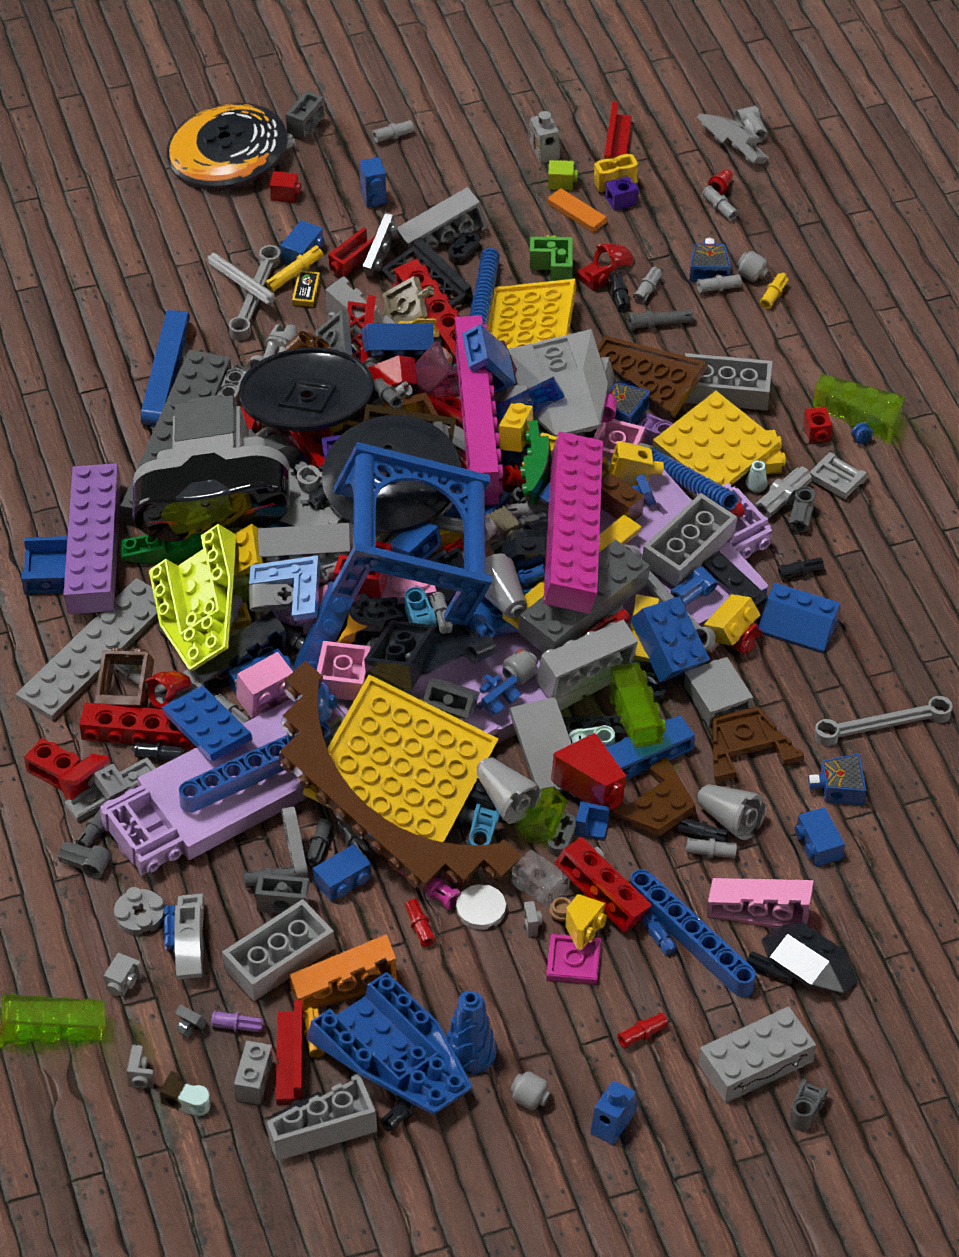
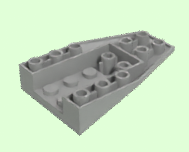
(578, 371)

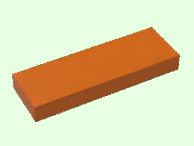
(576, 210)

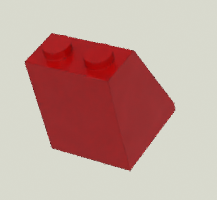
(589, 772)

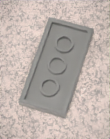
(540, 735)

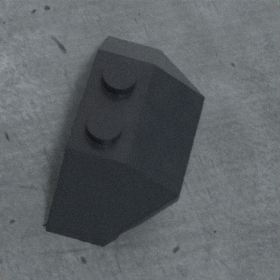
(525, 548)
(810, 958)

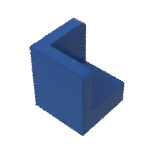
(592, 821)

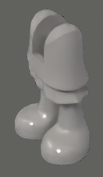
(275, 342)

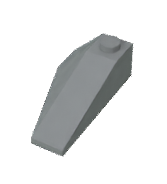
(303, 515)

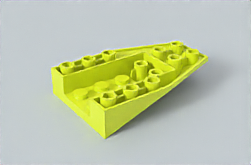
(197, 598)

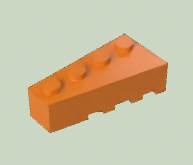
(344, 974)

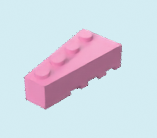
(760, 901)

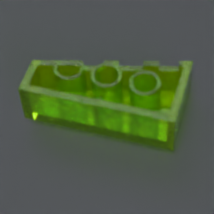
(860, 404)
(636, 705)
(50, 1019)

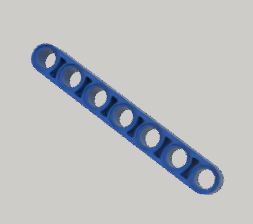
(165, 365)
(240, 767)
(667, 905)

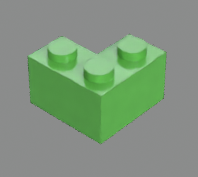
(552, 255)

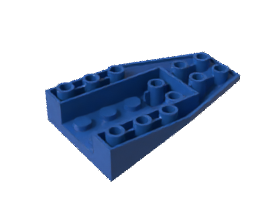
(394, 1045)

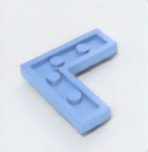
(302, 573)

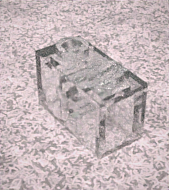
(539, 878)

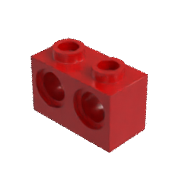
(49, 761)

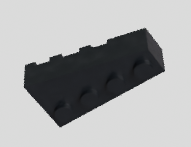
(249, 643)

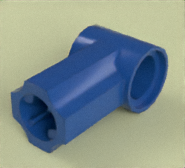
(698, 583)

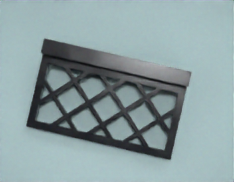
(438, 267)

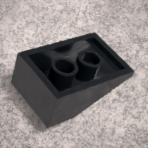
(400, 653)

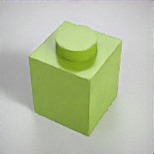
(561, 175)

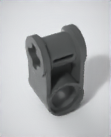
(808, 1102)

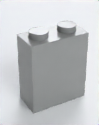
(717, 689)

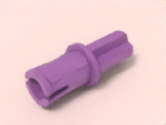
(236, 1022)

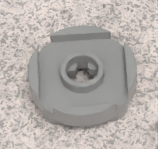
(143, 922)

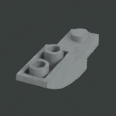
(734, 133)
(189, 936)

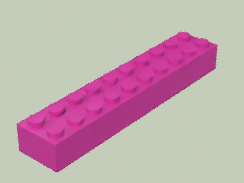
(478, 414)
(573, 523)

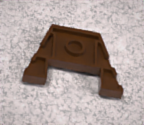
(747, 733)
(662, 805)

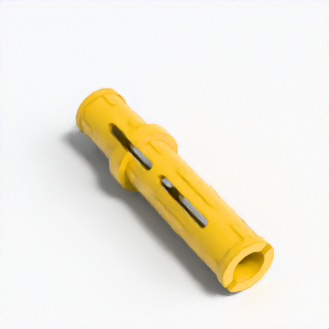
(301, 263)

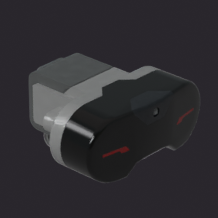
(210, 475)

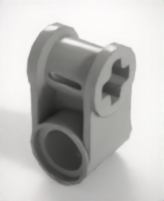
(267, 597)

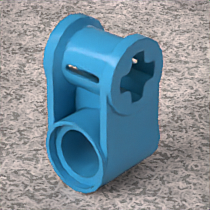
(418, 607)
(483, 824)

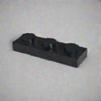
(732, 579)

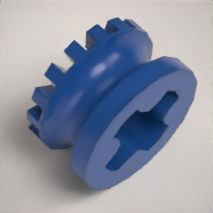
(862, 433)

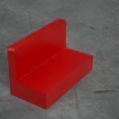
(75, 779)

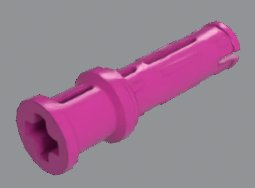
(435, 890)

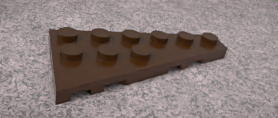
(663, 373)

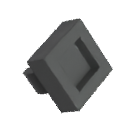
(189, 1020)

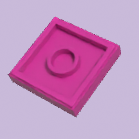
(571, 964)

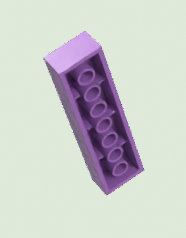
(92, 539)

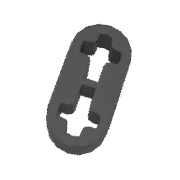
(566, 836)

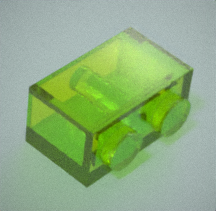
(544, 819)

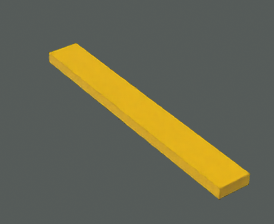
(621, 530)

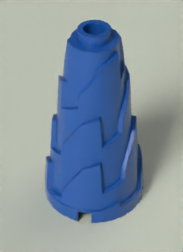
(471, 1034)

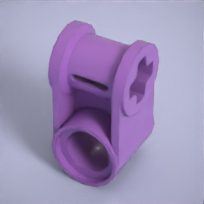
(653, 427)

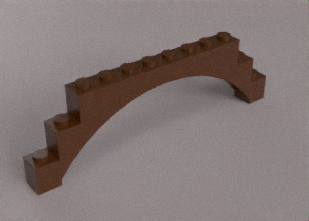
(412, 854)

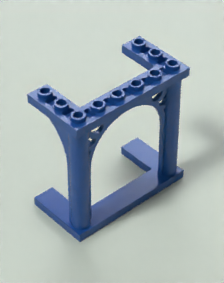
(467, 503)

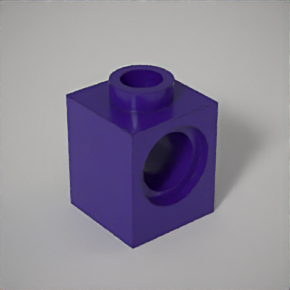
(621, 193)

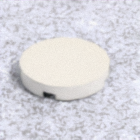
(481, 906)

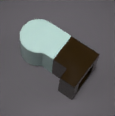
(184, 1097)

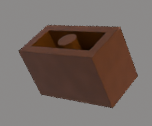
(620, 498)

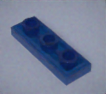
(539, 396)

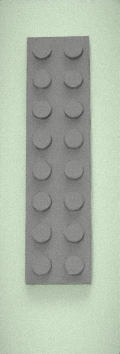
(80, 659)

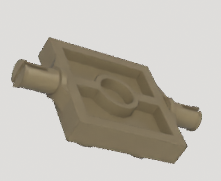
(406, 301)

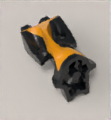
(364, 618)

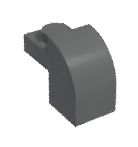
(286, 446)

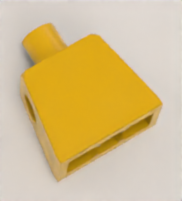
(632, 461)

